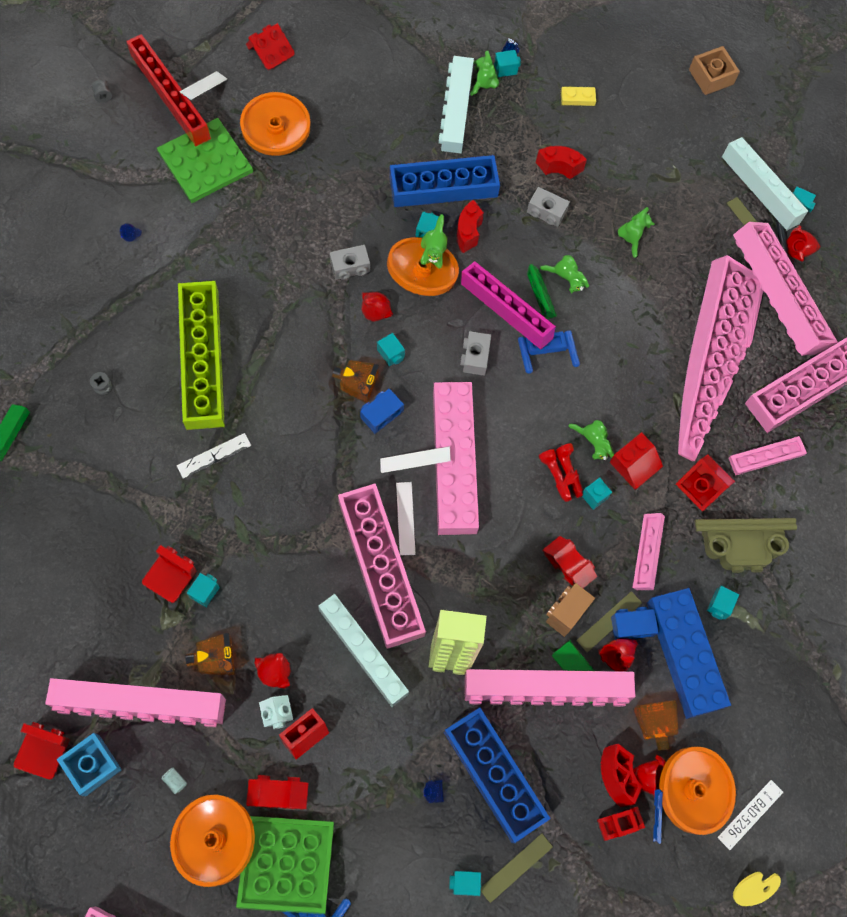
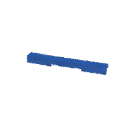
(658, 816)

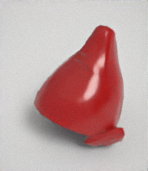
(802, 244)
(376, 306)
(619, 654)
(273, 670)
(649, 774)

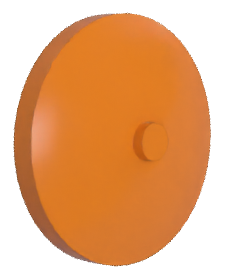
(275, 123)
(415, 277)
(697, 790)
(212, 840)

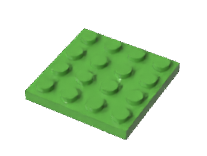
(206, 166)
(287, 866)

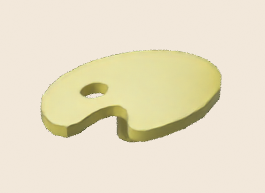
(750, 889)

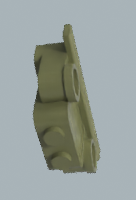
(745, 542)

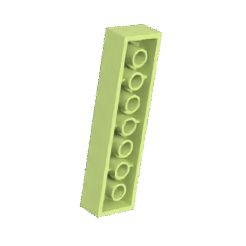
(456, 641)

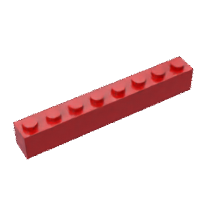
(168, 90)

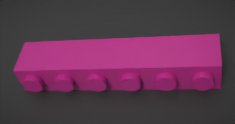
(508, 305)

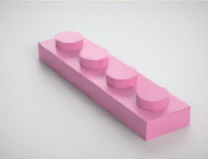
(767, 455)
(648, 551)

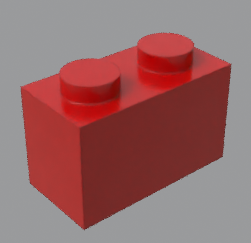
(304, 733)

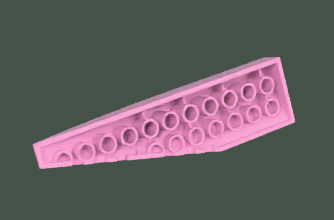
(718, 346)

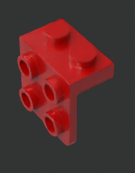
(271, 46)
(169, 574)
(40, 750)

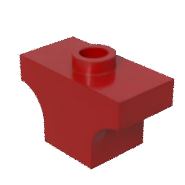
(621, 823)

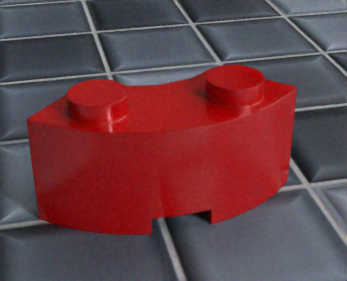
(560, 160)
(469, 221)
(574, 567)
(619, 775)
(276, 793)

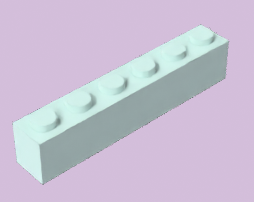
(457, 104)
(764, 183)
(363, 650)

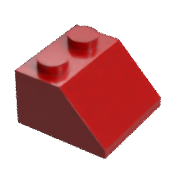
(637, 461)
(705, 482)

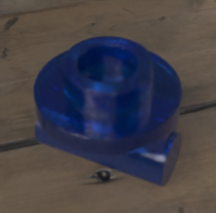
(511, 45)
(129, 232)
(434, 791)

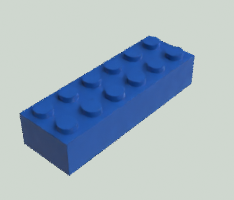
(444, 181)
(688, 654)
(496, 775)

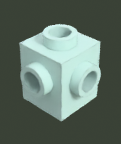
(276, 711)

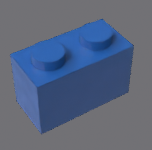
(381, 410)
(634, 624)

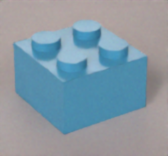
(89, 764)

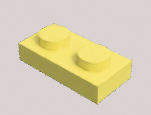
(578, 96)

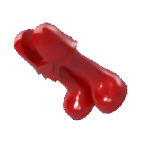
(572, 477)

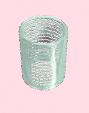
(176, 780)

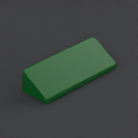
(540, 292)
(10, 427)
(571, 659)

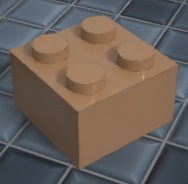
(714, 70)
(572, 605)

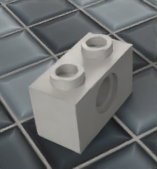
(543, 199)
(356, 255)
(476, 363)

